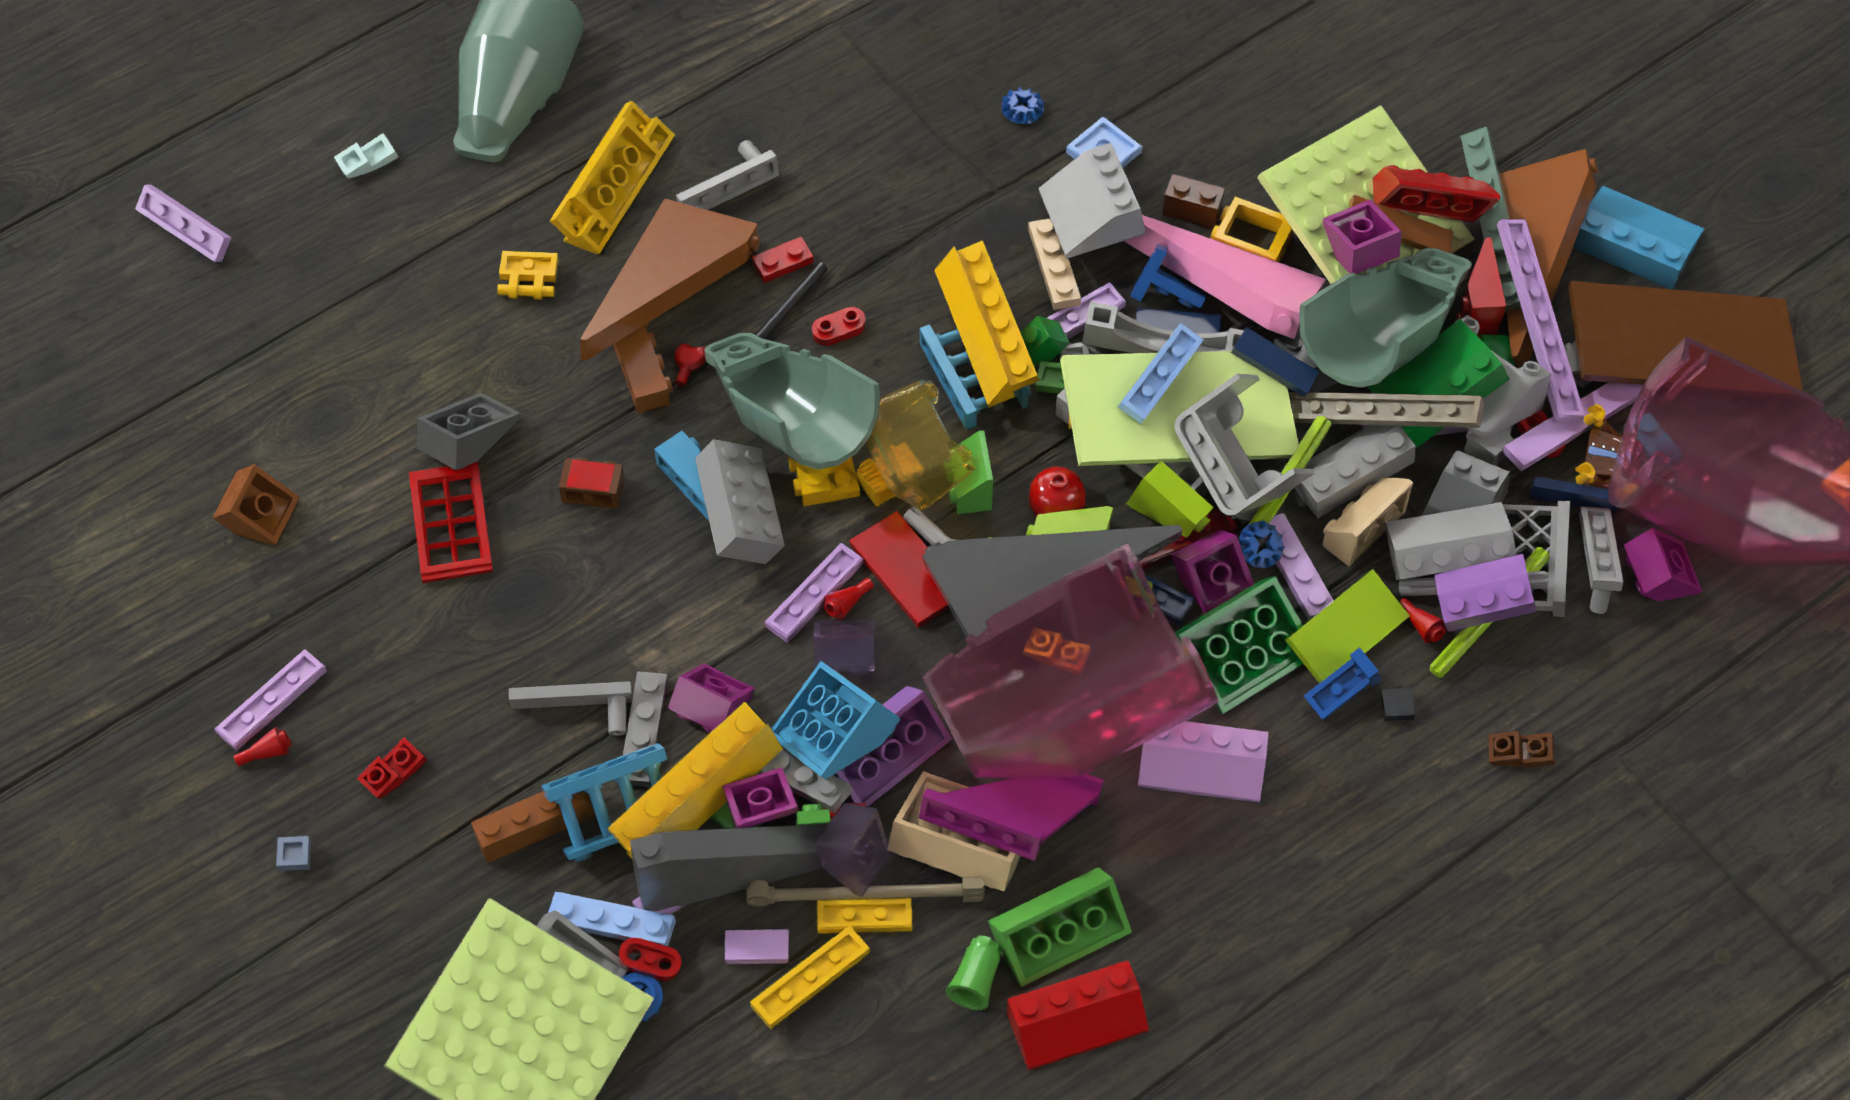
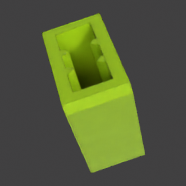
(1170, 501)
(1072, 521)

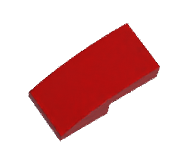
(391, 771)

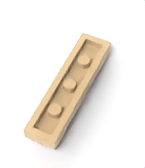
(1054, 265)

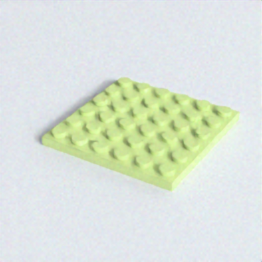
(1332, 171)
(518, 1018)

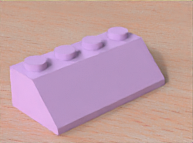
(1206, 761)

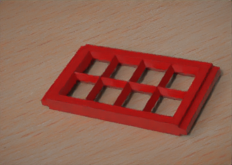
(456, 568)

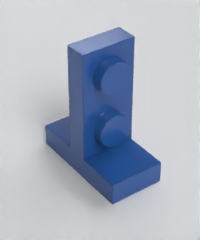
(1165, 283)
(1343, 684)

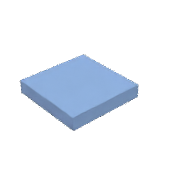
(1103, 133)

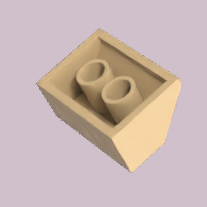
(1365, 520)

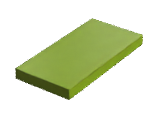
(1351, 621)

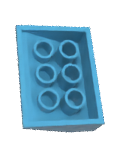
(1637, 237)
(832, 723)

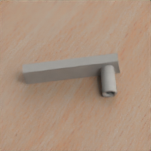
(735, 181)
(1601, 556)
(613, 693)

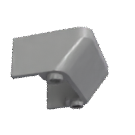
(1219, 456)

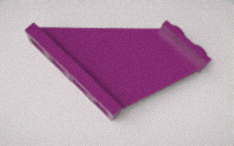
(1013, 811)

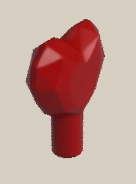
(688, 360)

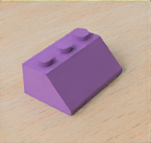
(1485, 593)

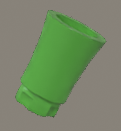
(975, 974)

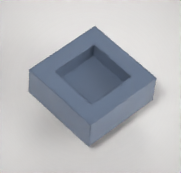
(293, 853)

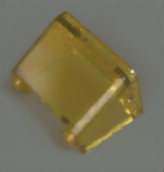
(915, 448)

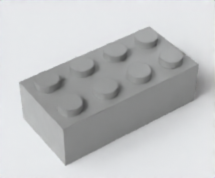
(739, 502)

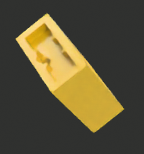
(1258, 216)

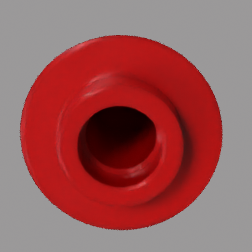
(841, 602)
(1428, 626)
(271, 745)

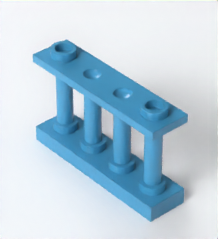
(955, 386)
(591, 782)

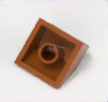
(256, 505)

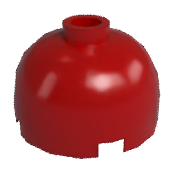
(1056, 491)

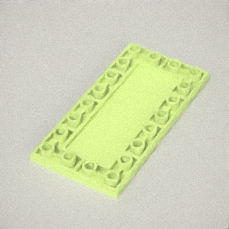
(1111, 437)

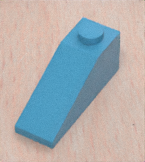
(678, 462)

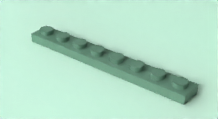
(1483, 167)

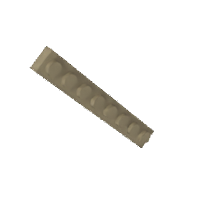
(1389, 409)

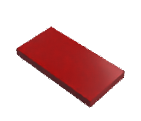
(895, 559)

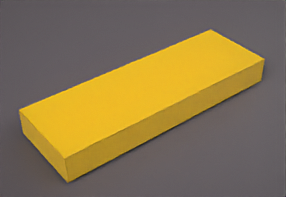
(864, 915)

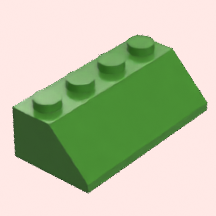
(1060, 926)

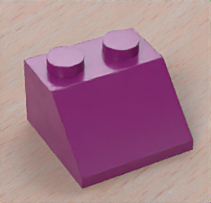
(1362, 237)
(1661, 566)
(1213, 569)
(708, 696)
(760, 799)

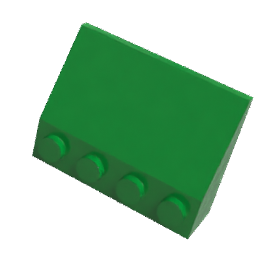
(1450, 366)
(1246, 642)

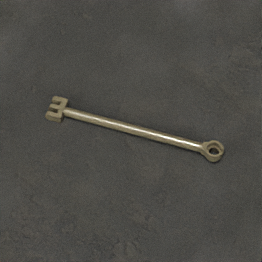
(761, 894)

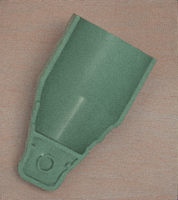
(509, 68)
(1381, 319)
(795, 401)

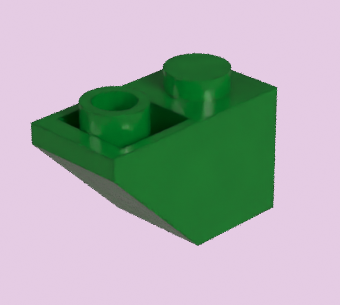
(1044, 339)

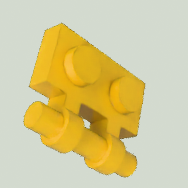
(528, 267)

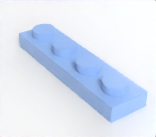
(1160, 373)
(614, 919)

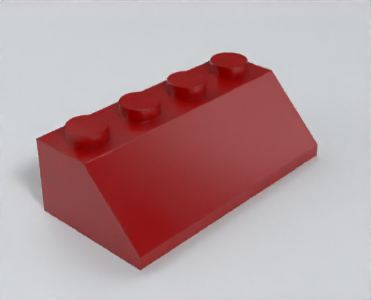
(1433, 194)
(1077, 1015)

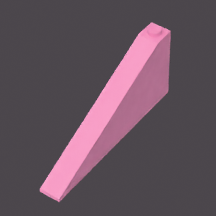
(1247, 282)

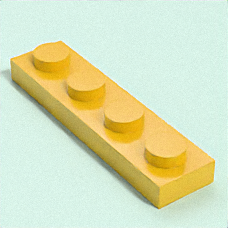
(810, 977)

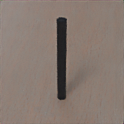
(792, 301)

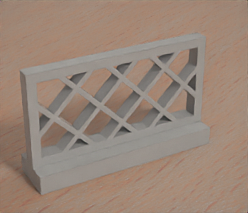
(1558, 548)

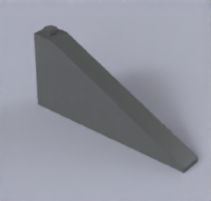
(996, 572)
(705, 864)

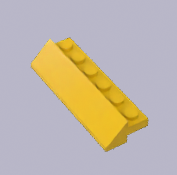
(611, 179)
(985, 323)
(695, 784)

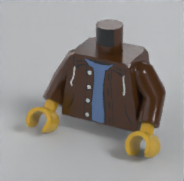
(1599, 451)

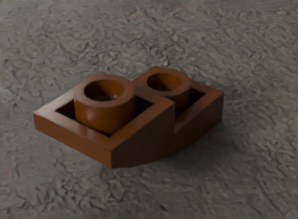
(1521, 751)

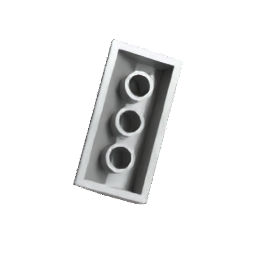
(1354, 464)
(1449, 540)

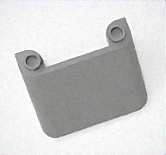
(1516, 398)

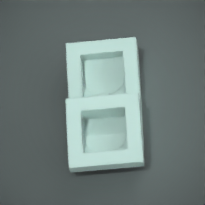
(373, 155)

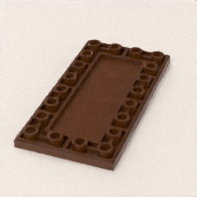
(1632, 328)

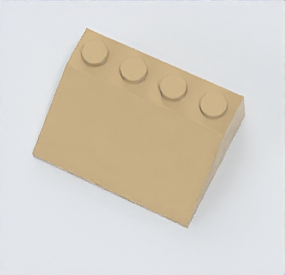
(944, 847)

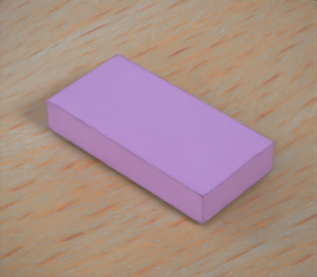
(756, 946)

